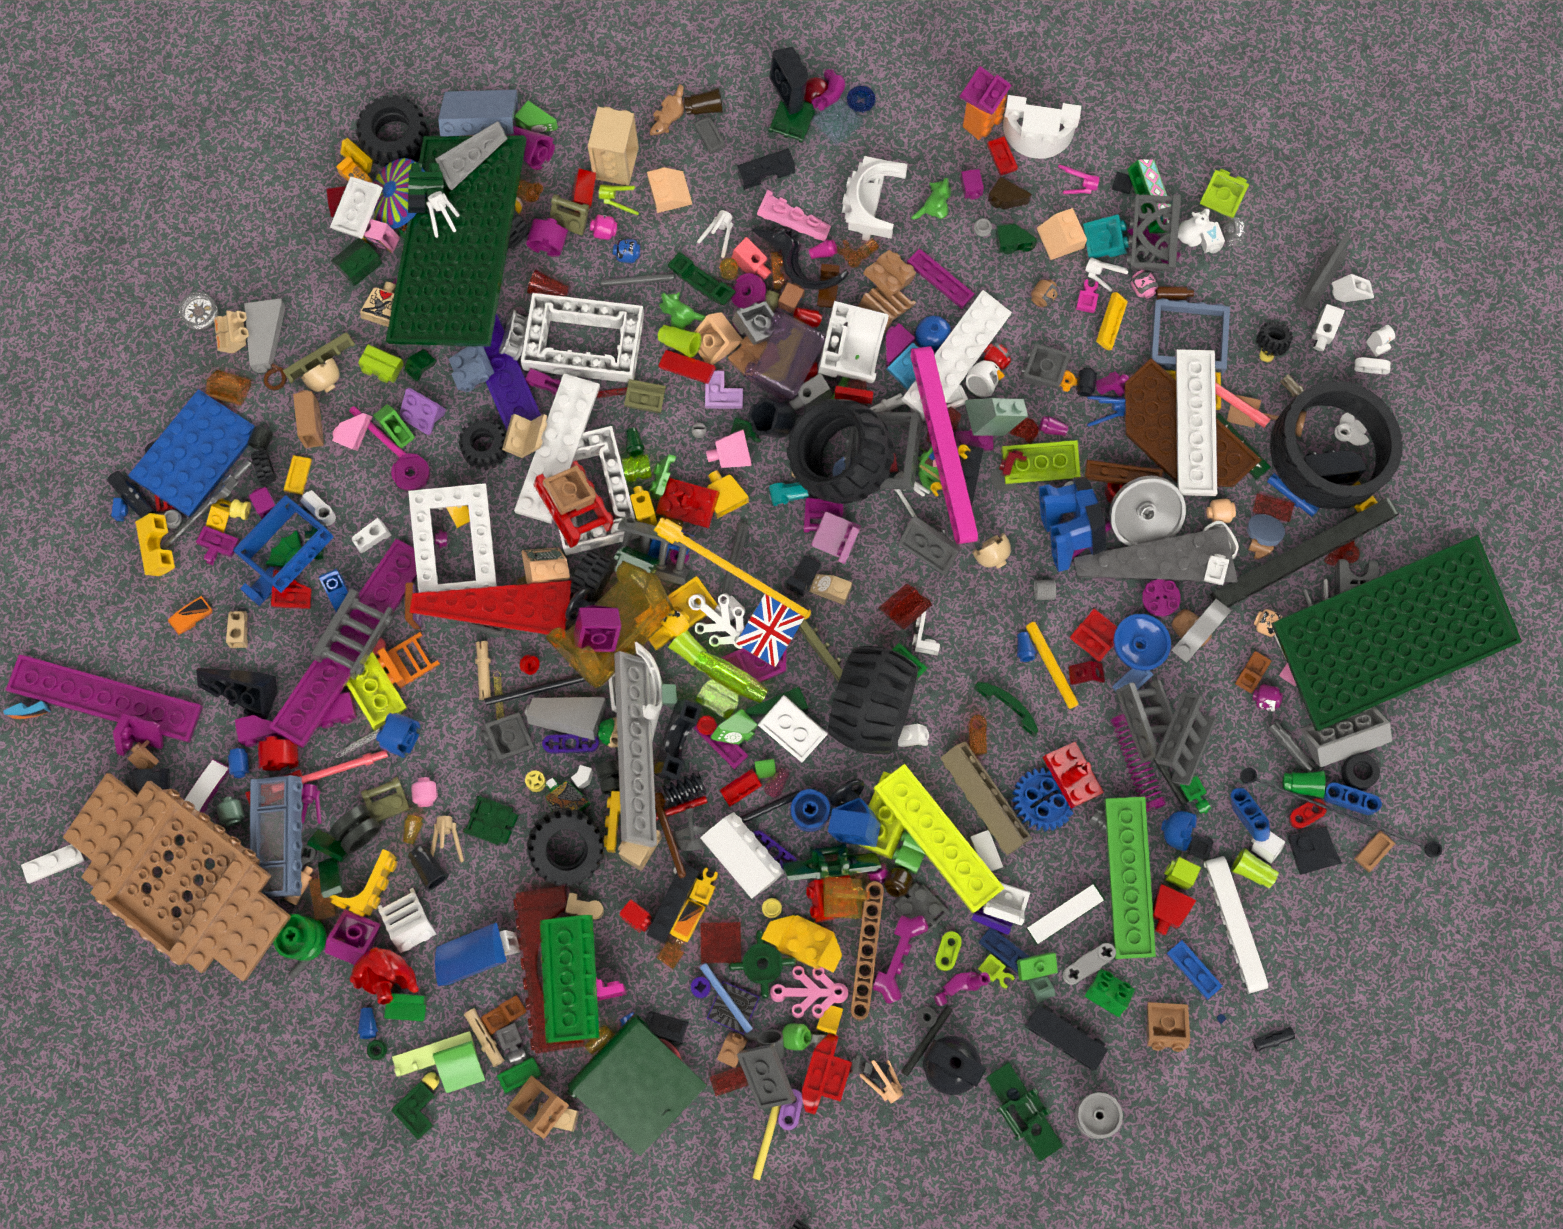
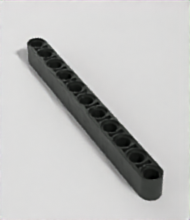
(1306, 553)

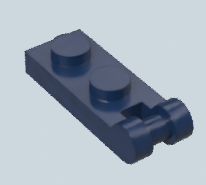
(1002, 948)

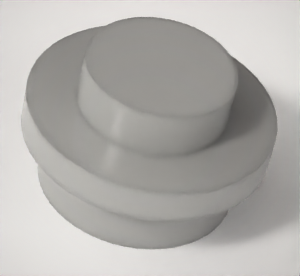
(982, 227)
(173, 519)

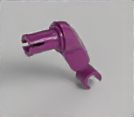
(833, 92)
(964, 981)

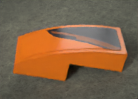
(189, 615)

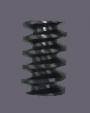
(684, 789)

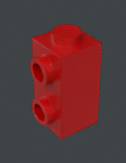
(583, 187)

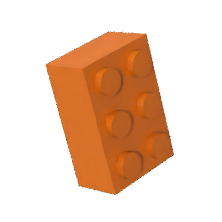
(979, 122)

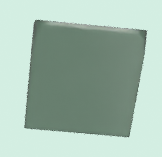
(669, 695)
(1042, 988)

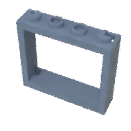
(1168, 362)

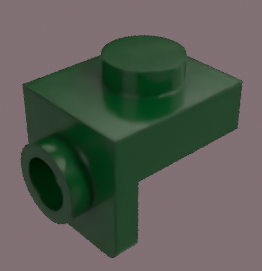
(418, 364)

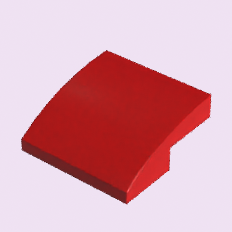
(1095, 635)

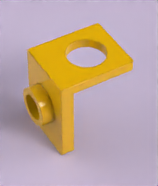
(219, 515)
(830, 1020)

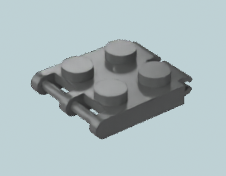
(921, 903)

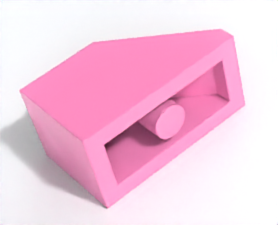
(352, 431)

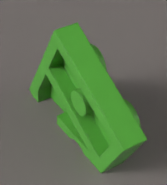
(662, 475)

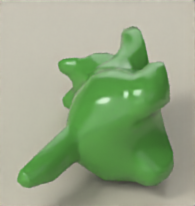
(936, 202)
(680, 313)

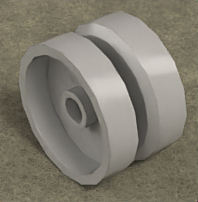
(1086, 1115)

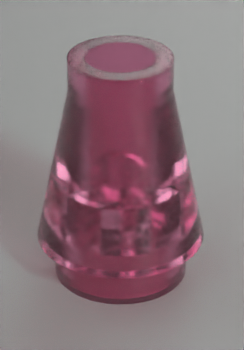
(775, 785)

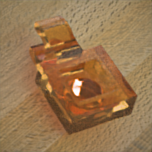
(671, 953)

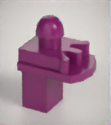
(1112, 382)

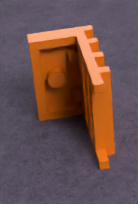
(395, 666)

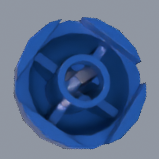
(932, 332)
(1179, 829)

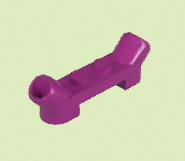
(885, 982)

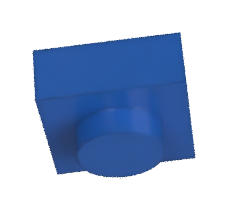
(119, 509)

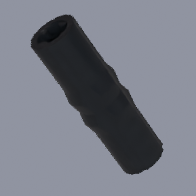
(130, 494)

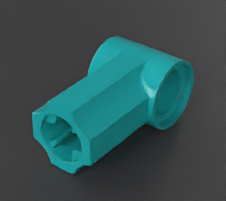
(784, 493)

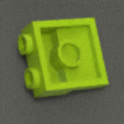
(1224, 193)

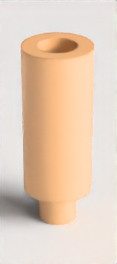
(305, 878)

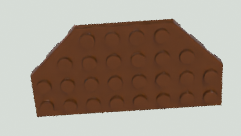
(1153, 427)

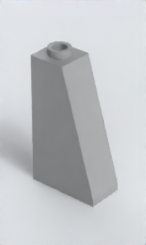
(264, 329)
(568, 715)

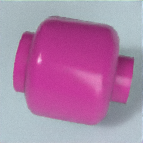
(603, 227)

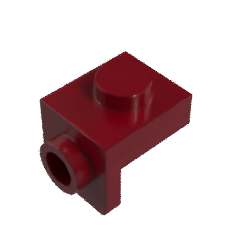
(1007, 463)

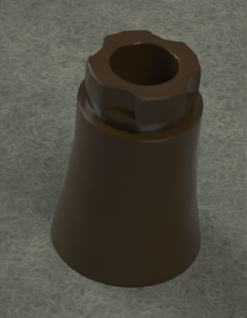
(704, 103)

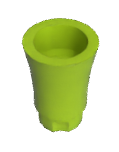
(679, 339)
(687, 647)
(1254, 869)

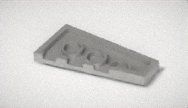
(465, 157)

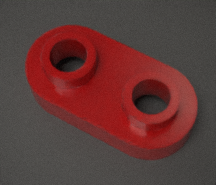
(1307, 815)

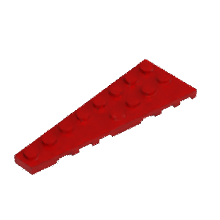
(517, 607)

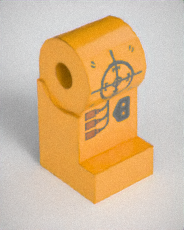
(348, 169)

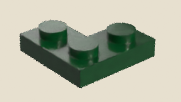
(410, 1108)

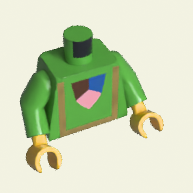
(928, 469)

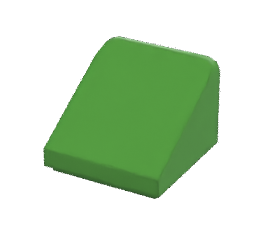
(765, 768)

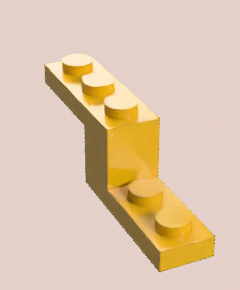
(611, 821)

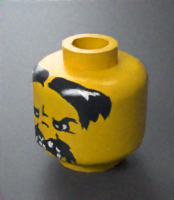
(675, 623)

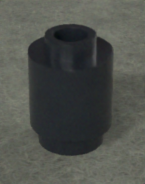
(1086, 382)

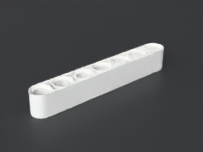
(1236, 923)

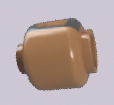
(1044, 293)

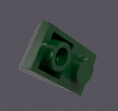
(1014, 238)

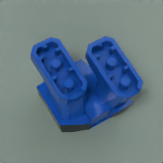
(1083, 531)

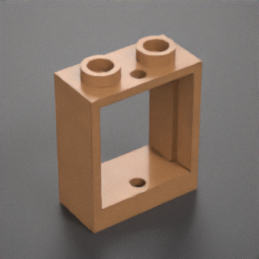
(553, 1107)

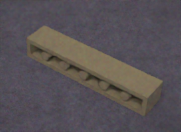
(986, 798)

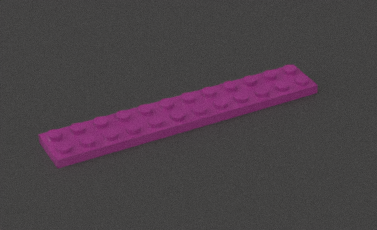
(326, 679)

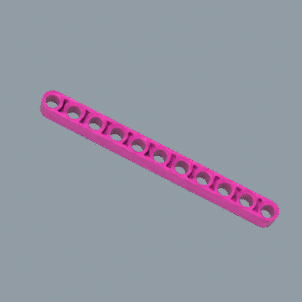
(944, 445)

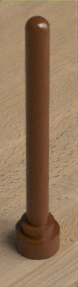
(659, 804)

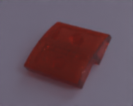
(905, 606)

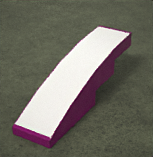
(207, 785)

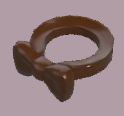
(275, 368)

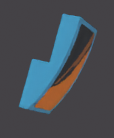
(21, 711)

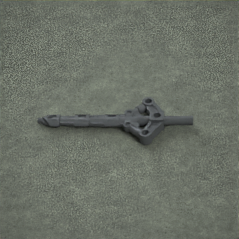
(224, 488)

